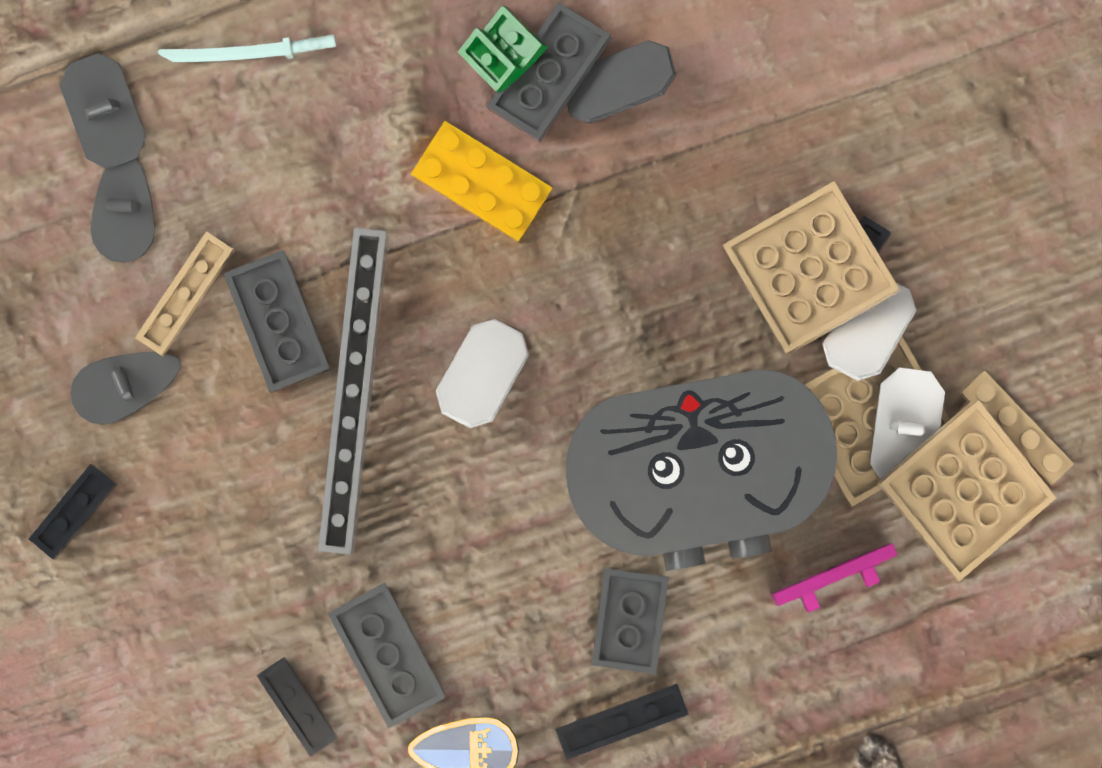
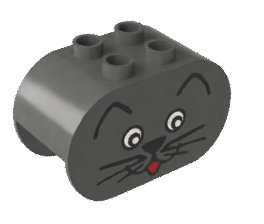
(702, 466)

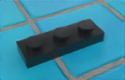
(72, 511)
(297, 706)

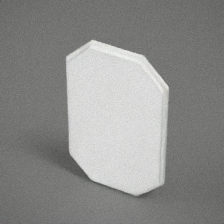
(868, 340)
(482, 373)
(905, 417)

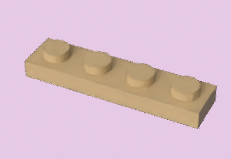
(184, 294)
(1026, 435)

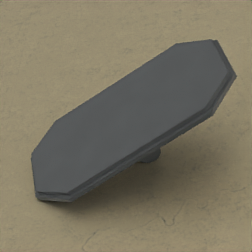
(623, 82)
(102, 111)

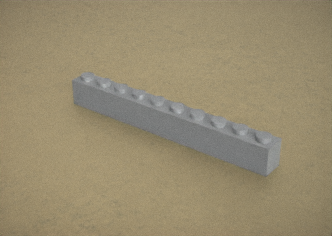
(353, 391)

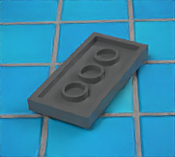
(548, 85)
(277, 321)
(387, 655)

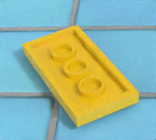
(481, 181)

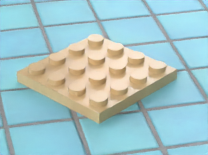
(811, 268)
(853, 417)
(966, 489)

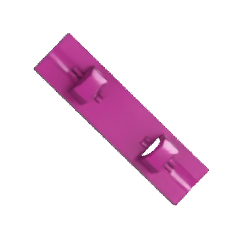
(864, 564)

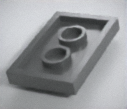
(630, 621)

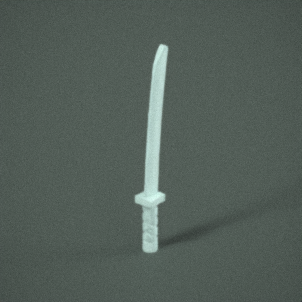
(283, 48)

